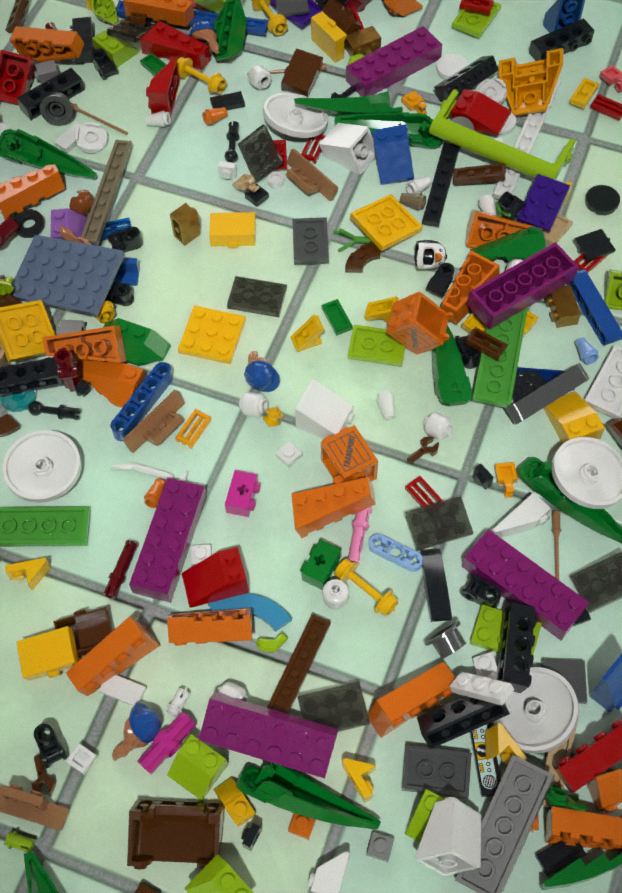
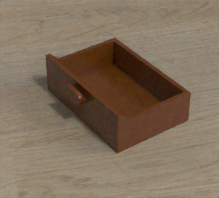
(341, 16)
(301, 72)
(88, 628)

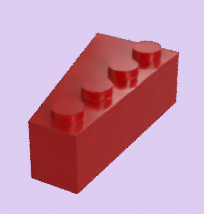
(172, 43)
(592, 758)

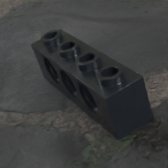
(567, 37)
(467, 77)
(66, 82)
(31, 378)
(525, 617)
(458, 719)

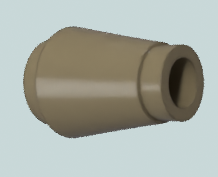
(413, 200)

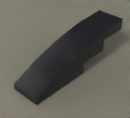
(436, 585)

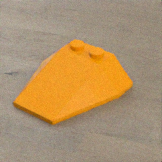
(531, 83)

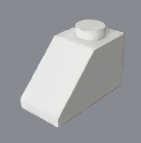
(329, 875)

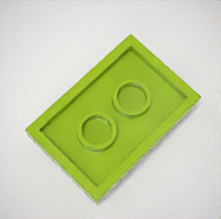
(475, 23)
(375, 346)
(489, 630)

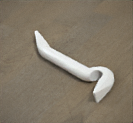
(147, 470)

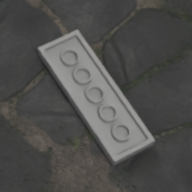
(507, 825)

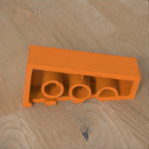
(474, 272)
(112, 656)

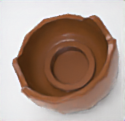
(82, 203)

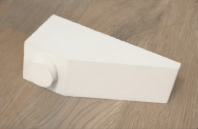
(524, 518)

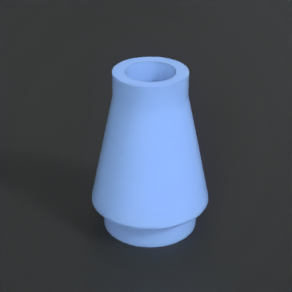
(587, 351)

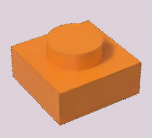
(301, 826)

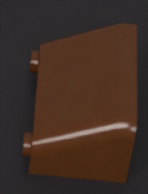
(174, 832)

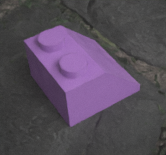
(69, 219)

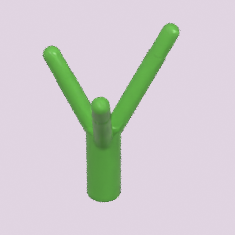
(501, 212)
(356, 239)

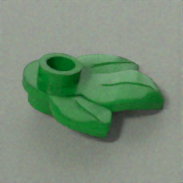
(558, 798)

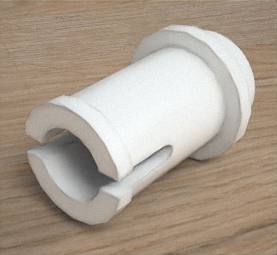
(177, 703)

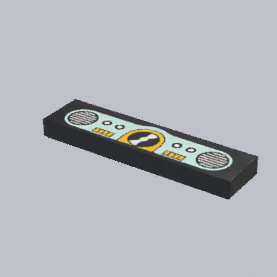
(487, 770)

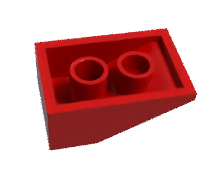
(15, 75)
(164, 88)
(482, 111)
(215, 578)

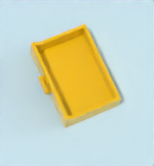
(328, 36)
(232, 229)
(47, 653)

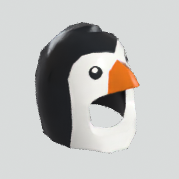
(429, 254)

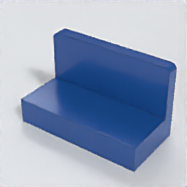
(128, 272)

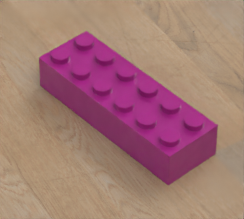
(393, 62)
(522, 285)
(168, 540)
(525, 583)
(268, 734)

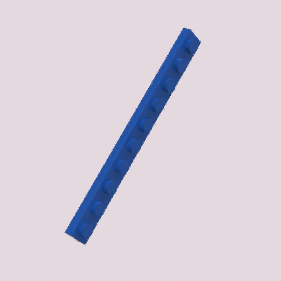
(253, 26)

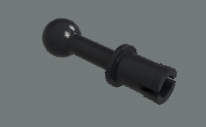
(233, 136)
(36, 408)

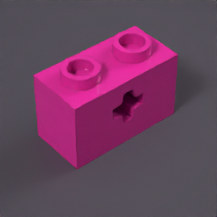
(241, 484)

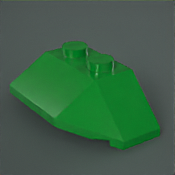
(230, 29)
(141, 343)

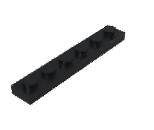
(441, 185)

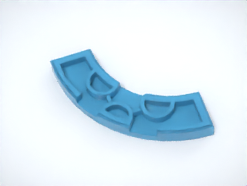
(260, 607)

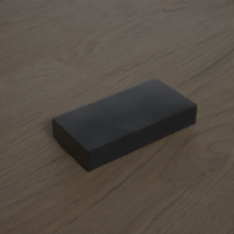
(229, 101)
(559, 856)

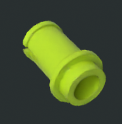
(19, 842)

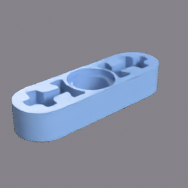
(411, 554)

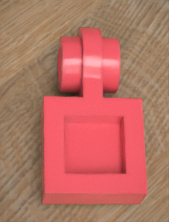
(611, 76)

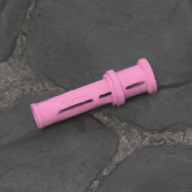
(360, 526)

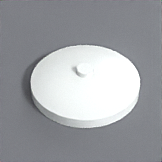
(293, 119)
(41, 466)
(588, 472)
(543, 713)

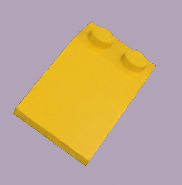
(574, 418)

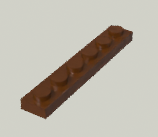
(299, 664)

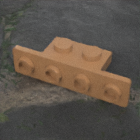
(309, 177)
(157, 423)
(31, 807)

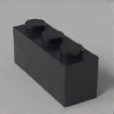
(85, 29)

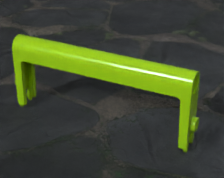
(494, 149)

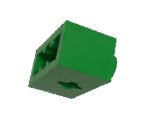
(324, 553)

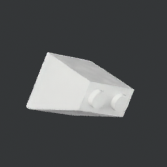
(349, 147)
(322, 411)
(451, 838)

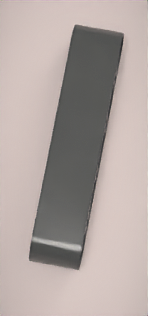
(547, 393)

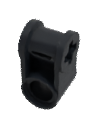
(103, 63)
(511, 203)
(127, 239)
(441, 280)
(119, 295)
(468, 354)
(478, 589)
(51, 748)

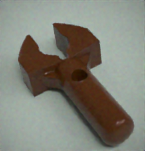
(424, 449)
(41, 773)

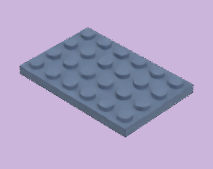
(67, 274)

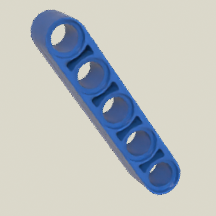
(595, 309)
(143, 392)

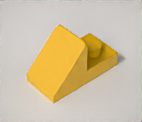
(380, 309)
(308, 334)
(32, 569)
(502, 744)
(356, 772)
(234, 802)

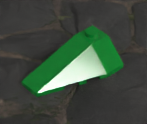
(515, 245)

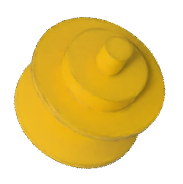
(273, 416)

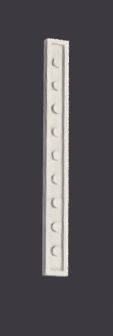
(524, 143)

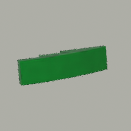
(579, 872)

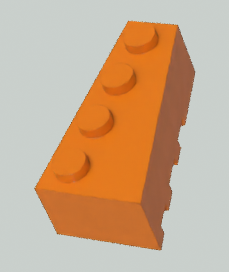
(173, 11)
(46, 43)
(29, 189)
(92, 344)
(330, 503)
(210, 626)
(411, 699)
(583, 827)

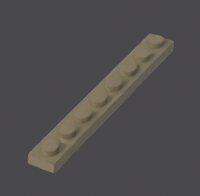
(106, 191)

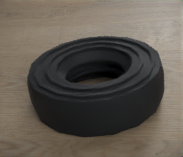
(29, 214)

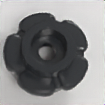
(82, 388)

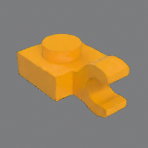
(414, 101)
(506, 475)

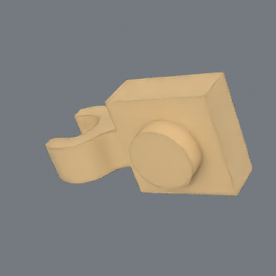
(245, 182)

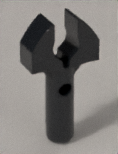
(348, 92)

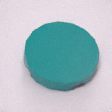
(18, 402)

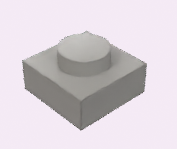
(380, 847)

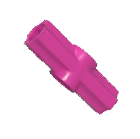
(166, 743)

